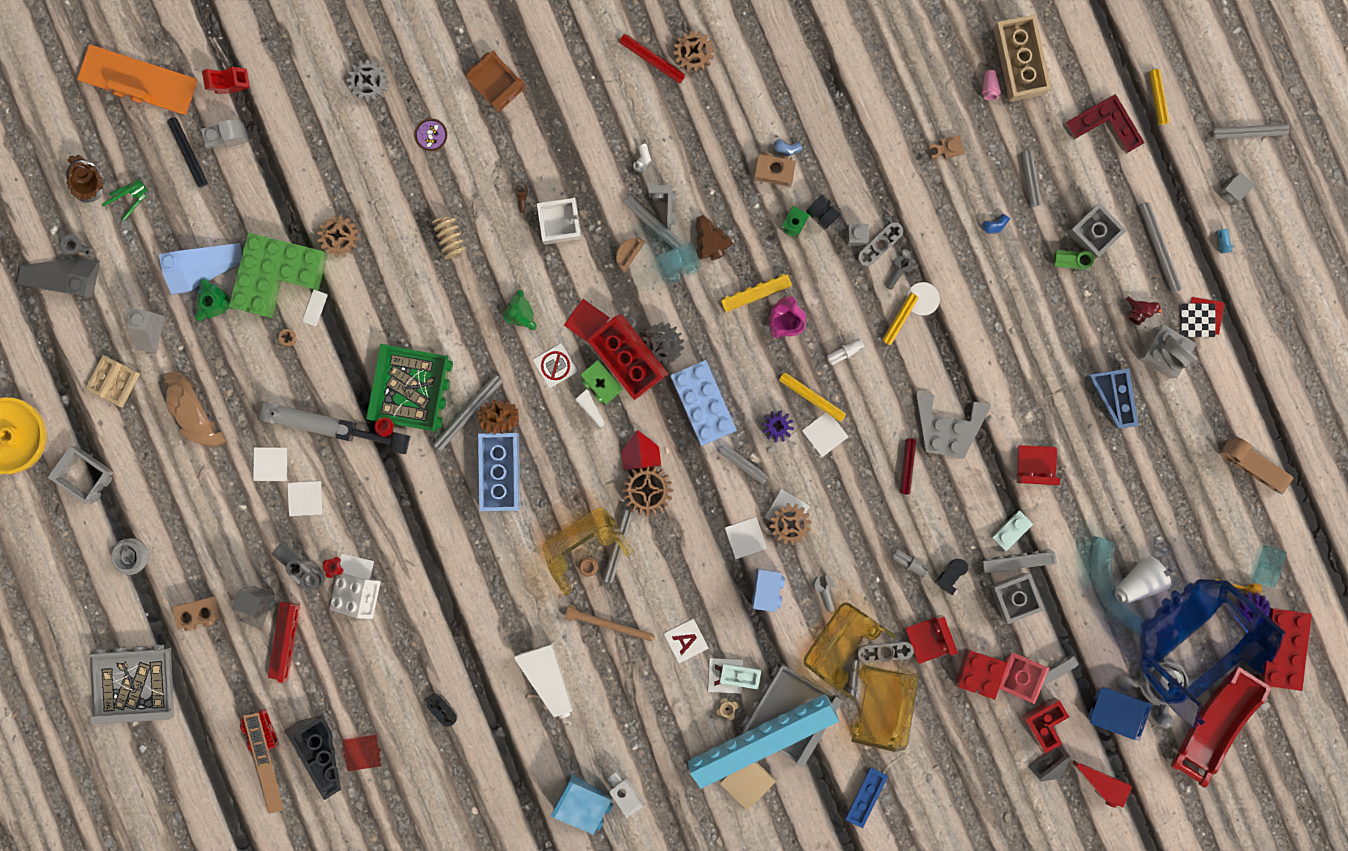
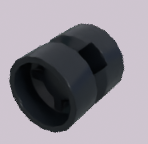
(823, 212)

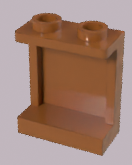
(495, 81)

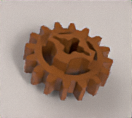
(498, 416)

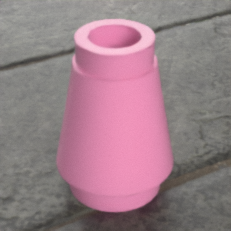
(990, 86)

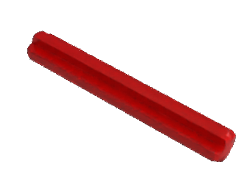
(652, 58)

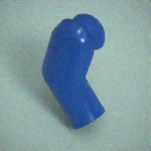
(995, 227)

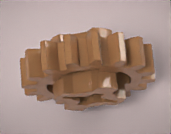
(688, 46)
(339, 228)
(784, 530)

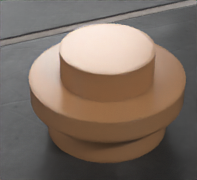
(588, 567)

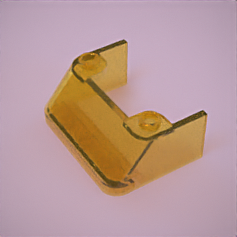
(595, 523)
(839, 642)

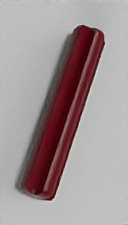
(907, 468)

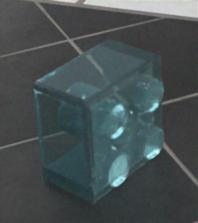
(678, 263)

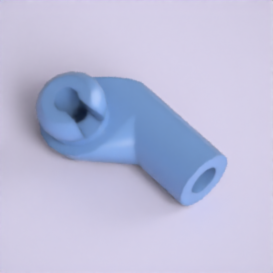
(785, 149)

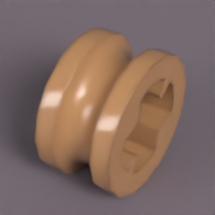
(282, 340)

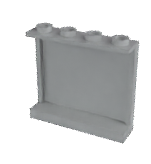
(782, 695)

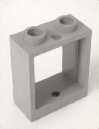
(64, 465)

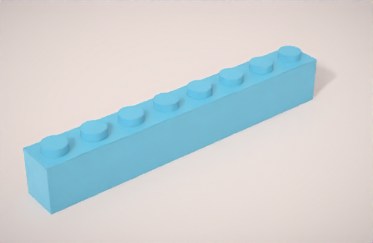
(763, 741)

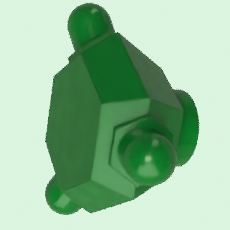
(210, 301)
(519, 312)

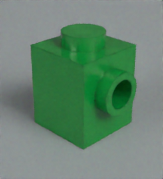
(794, 222)

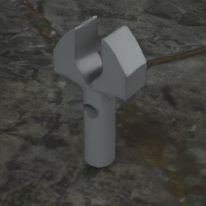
(898, 272)

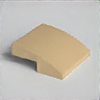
(112, 381)
(748, 784)

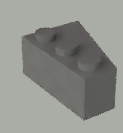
(253, 605)

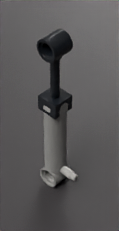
(327, 426)

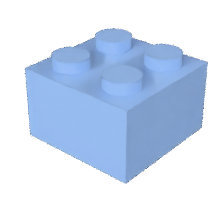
(767, 590)

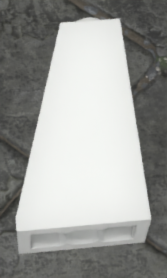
(546, 677)

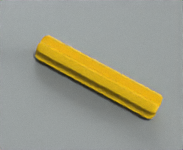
(1159, 97)
(900, 319)

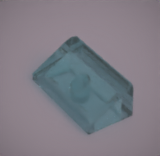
(1269, 566)

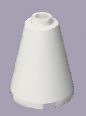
(1143, 581)

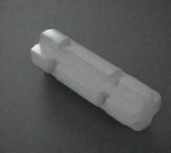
(854, 681)

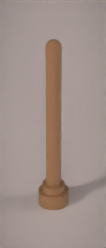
(573, 614)

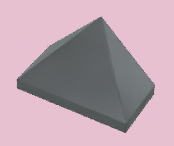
(1051, 764)

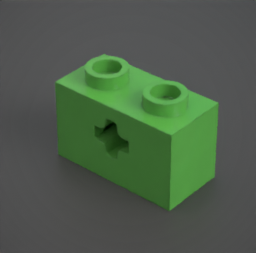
(611, 388)

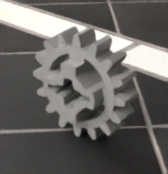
(362, 86)

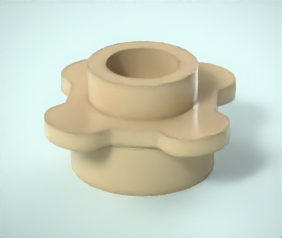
(732, 707)

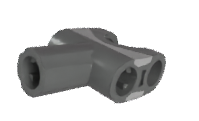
(293, 561)

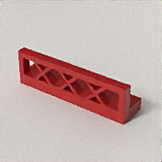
(284, 641)

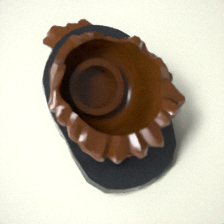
(84, 179)

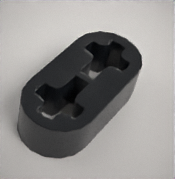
(445, 706)

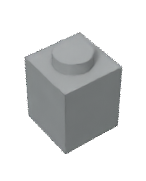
(1236, 188)
(857, 234)

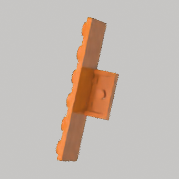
(137, 80)

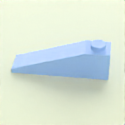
(187, 267)

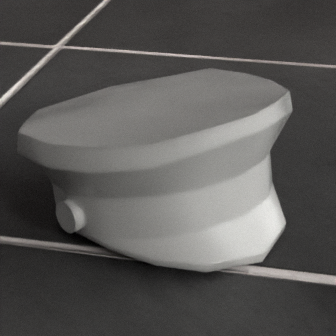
(1176, 353)
(130, 556)

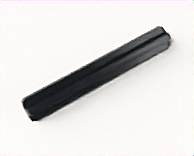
(187, 152)

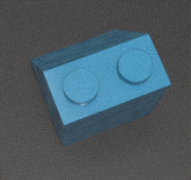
(582, 805)

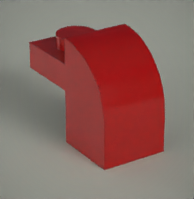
(226, 81)

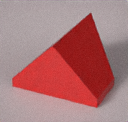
(640, 452)

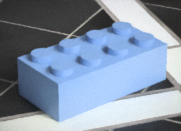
(703, 403)
(499, 472)

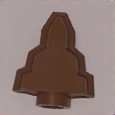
(711, 240)

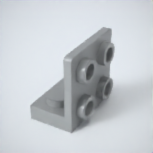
(661, 192)

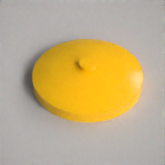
(21, 435)

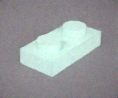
(1012, 530)
(740, 676)

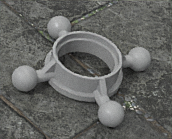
(1164, 719)

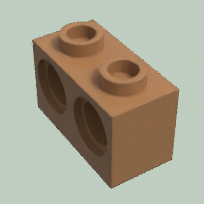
(195, 609)

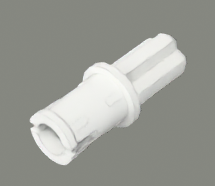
(845, 351)

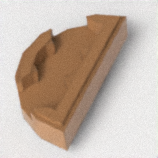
(628, 251)

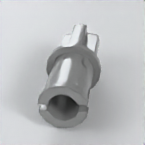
(910, 563)

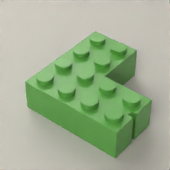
(266, 265)

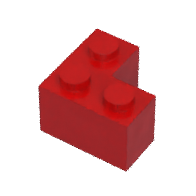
(1041, 723)

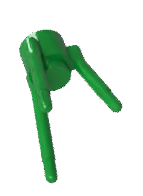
(135, 188)

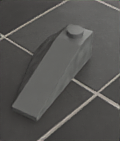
(66, 276)

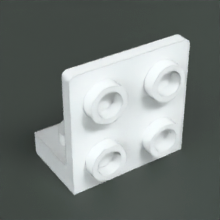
(355, 596)

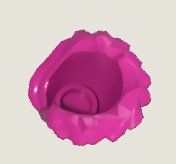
(786, 318)

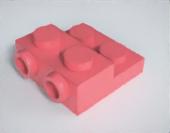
(1023, 677)

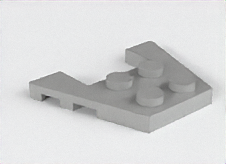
(948, 435)

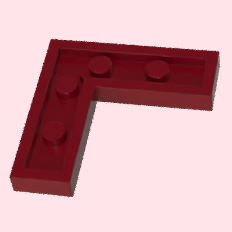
(1116, 116)

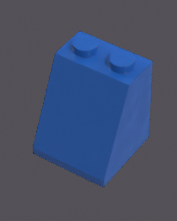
(1120, 713)

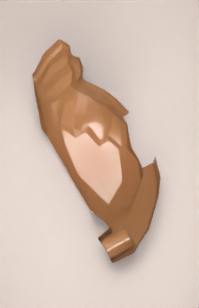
(188, 412)

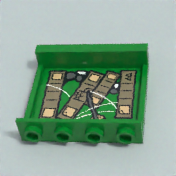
(410, 387)

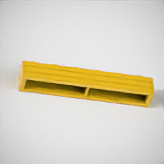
(756, 293)

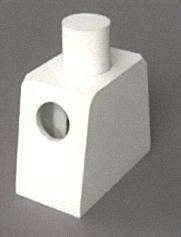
(632, 801)

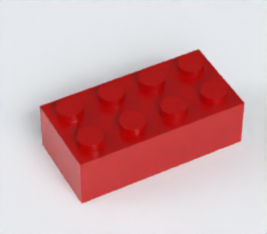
(627, 356)
(1289, 666)

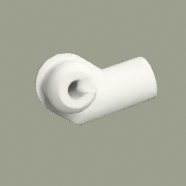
(644, 159)

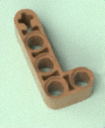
(1239, 454)

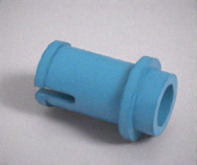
(1224, 241)

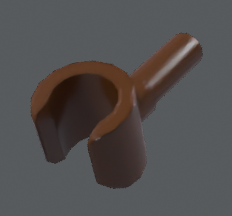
(522, 195)

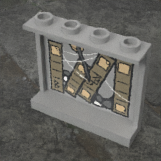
(132, 684)

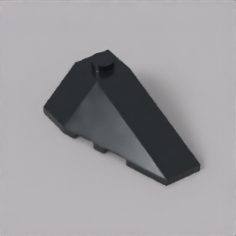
(315, 749)

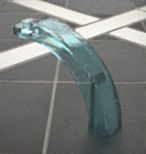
(1102, 581)

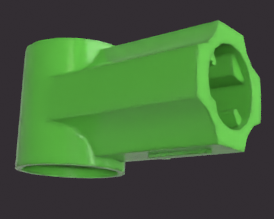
(1071, 259)

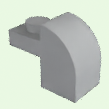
(226, 132)

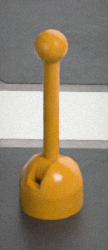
(1252, 587)

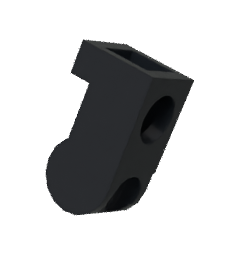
(951, 574)

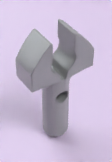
(826, 592)

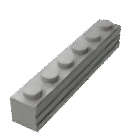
(1017, 562)

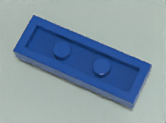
(866, 797)

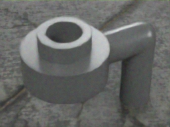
(78, 246)

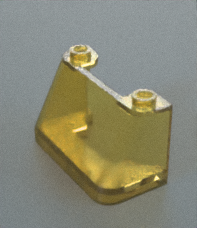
(886, 708)

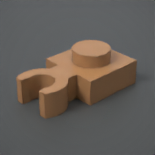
(949, 147)

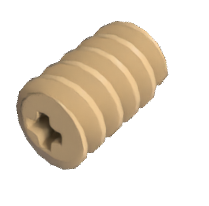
(448, 237)

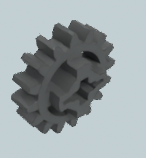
(671, 343)

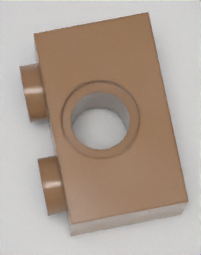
(783, 177)

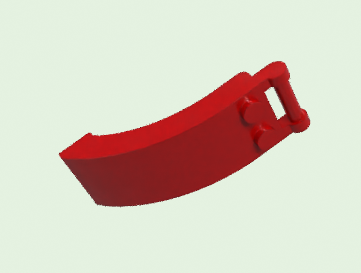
(1224, 718)

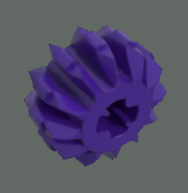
(783, 422)
(1259, 601)

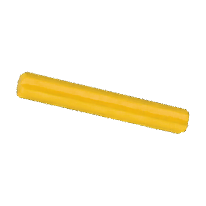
(812, 397)

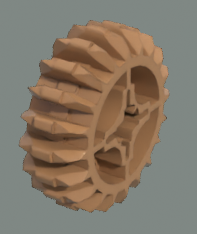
(630, 490)

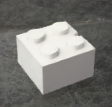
(559, 221)

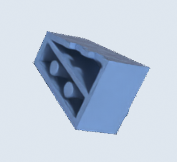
(1117, 396)

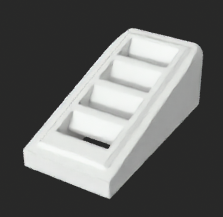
(587, 403)

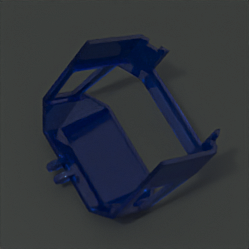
(1183, 617)

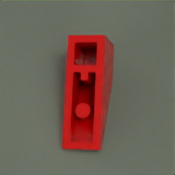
(1108, 787)

